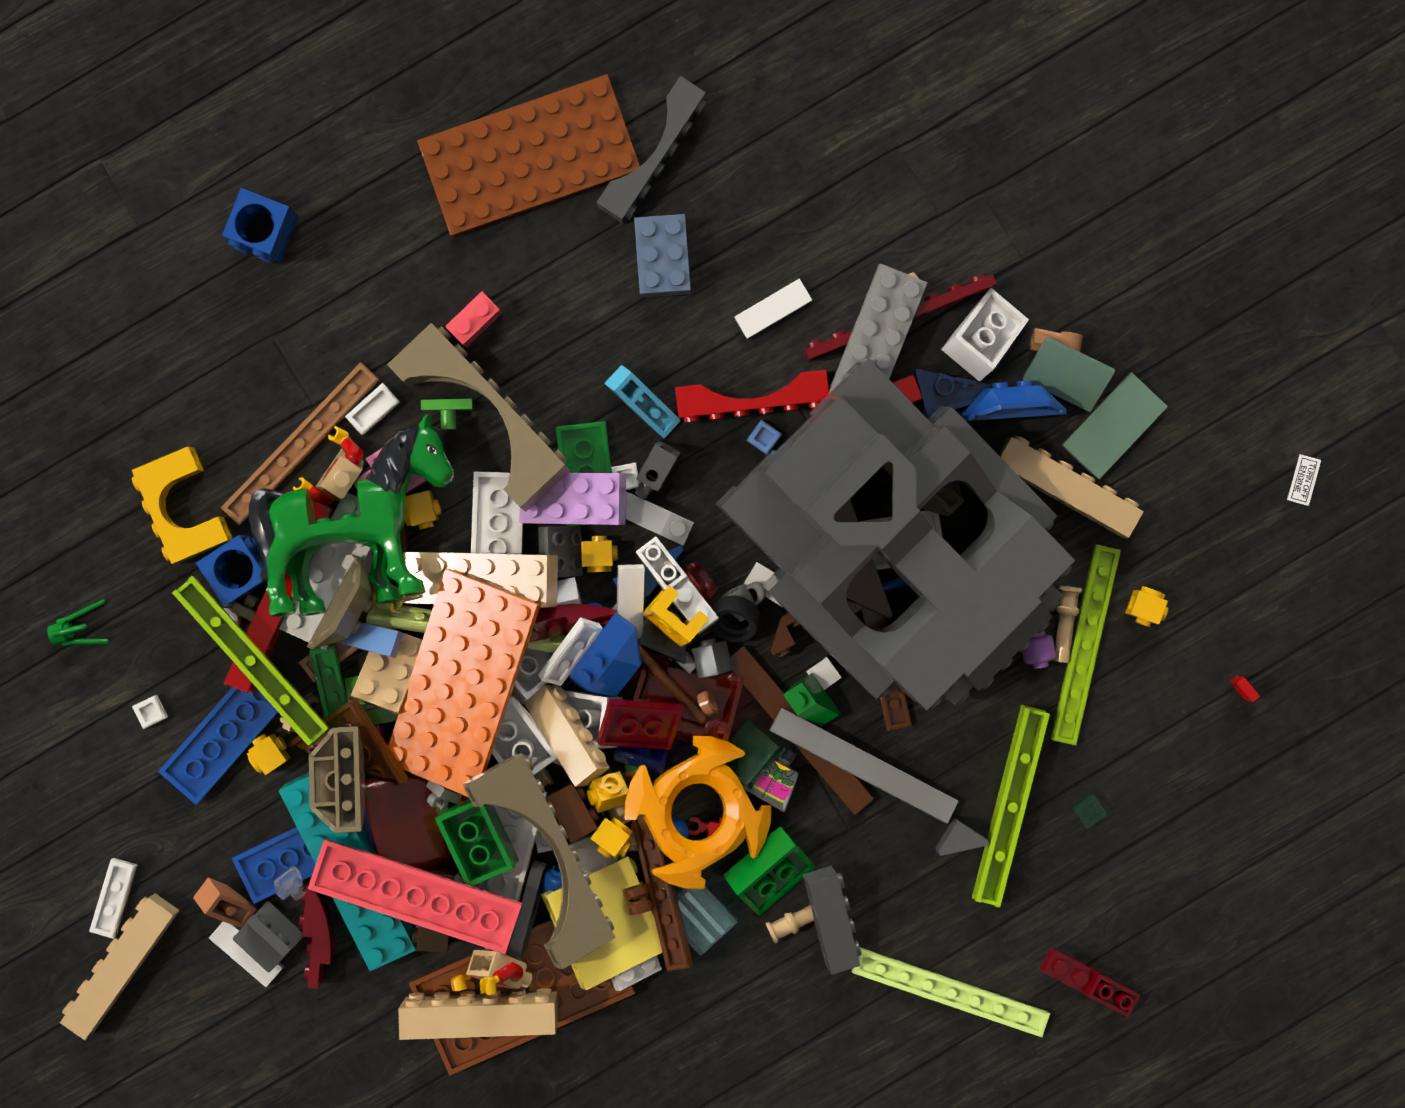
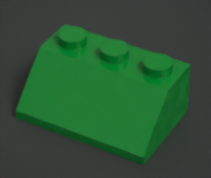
(771, 874)

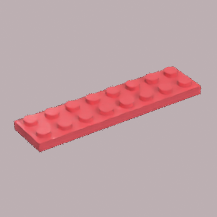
(415, 895)

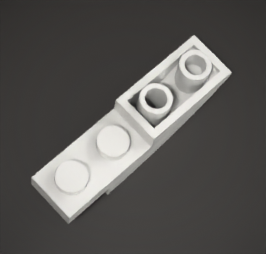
(667, 573)

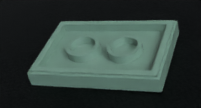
(1068, 374)

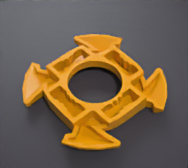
(738, 821)

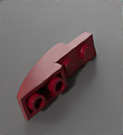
(561, 619)
(318, 924)
(1089, 981)

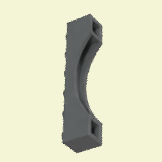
(623, 193)

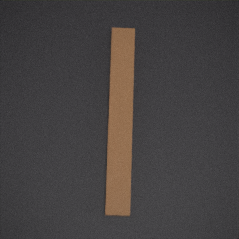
(303, 440)

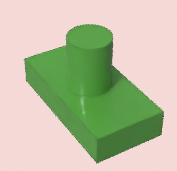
(448, 409)

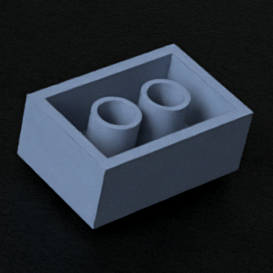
(662, 255)

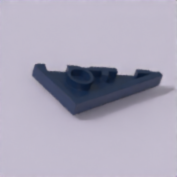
(946, 390)

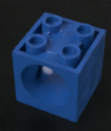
(245, 208)
(214, 570)

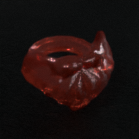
(701, 580)

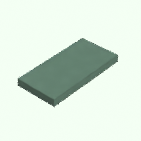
(1114, 425)

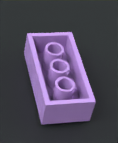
(581, 500)

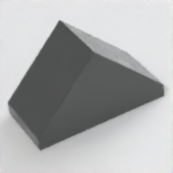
(959, 838)

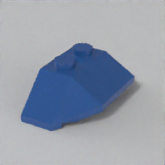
(1013, 402)
(609, 659)

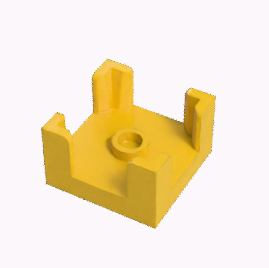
(668, 622)

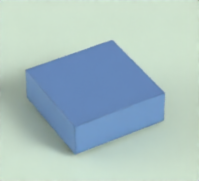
(763, 437)

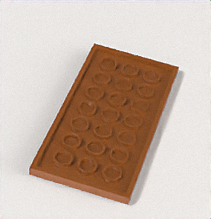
(529, 155)
(572, 999)

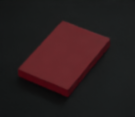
(640, 724)

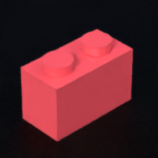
(473, 319)

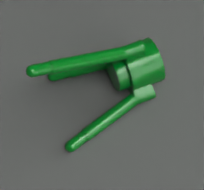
(63, 631)

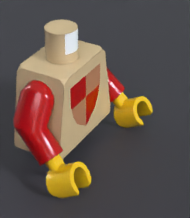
(340, 473)
(492, 970)

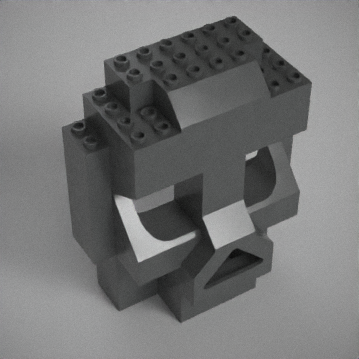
(970, 605)

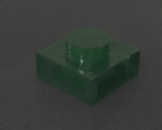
(1089, 811)

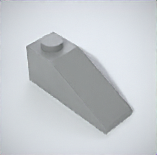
(657, 519)

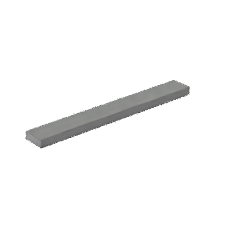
(863, 765)

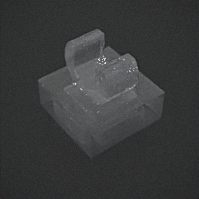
(290, 884)

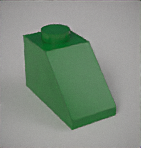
(811, 701)

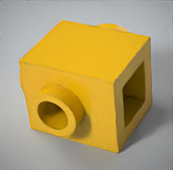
(422, 510)
(598, 554)
(1147, 606)
(268, 753)
(607, 792)
(612, 838)

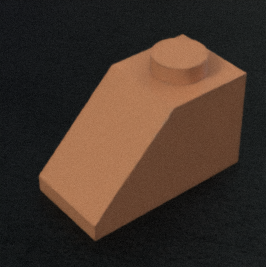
(224, 903)

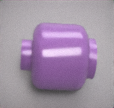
(1040, 650)

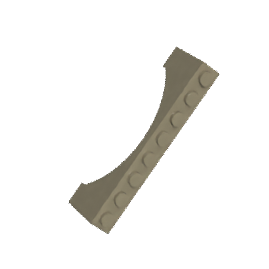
(533, 463)
(581, 921)

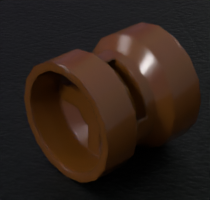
(638, 905)

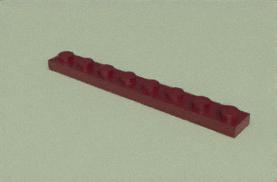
(932, 303)

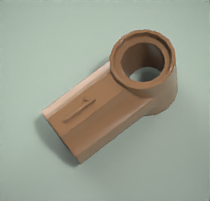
(1069, 339)

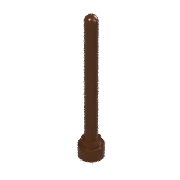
(667, 681)

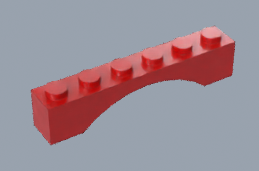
(700, 401)

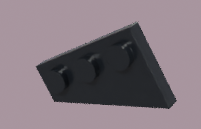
(657, 641)

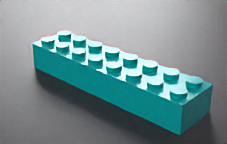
(375, 934)

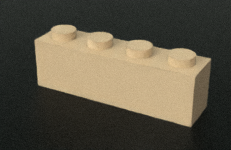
(567, 735)

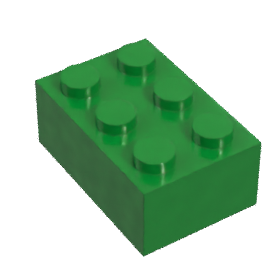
(476, 841)

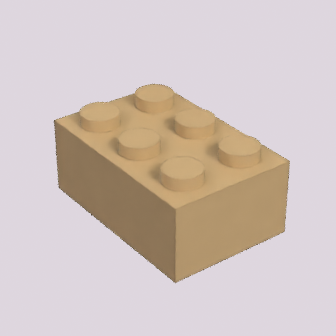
(386, 679)

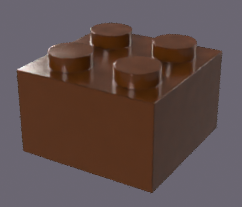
(574, 810)

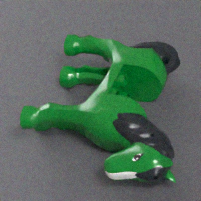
(291, 534)

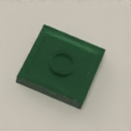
(759, 754)

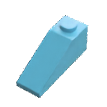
(642, 401)

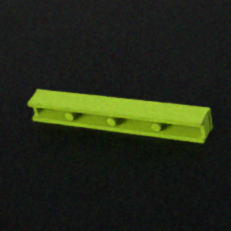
(251, 661)
(1010, 805)

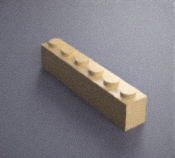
(1071, 488)
(119, 966)

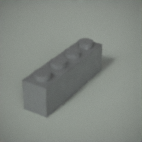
(831, 919)

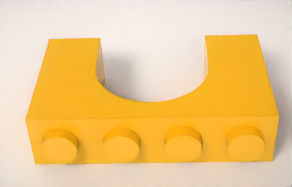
(155, 482)

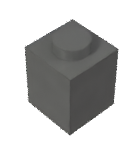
(711, 658)

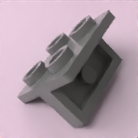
(565, 543)
(268, 936)

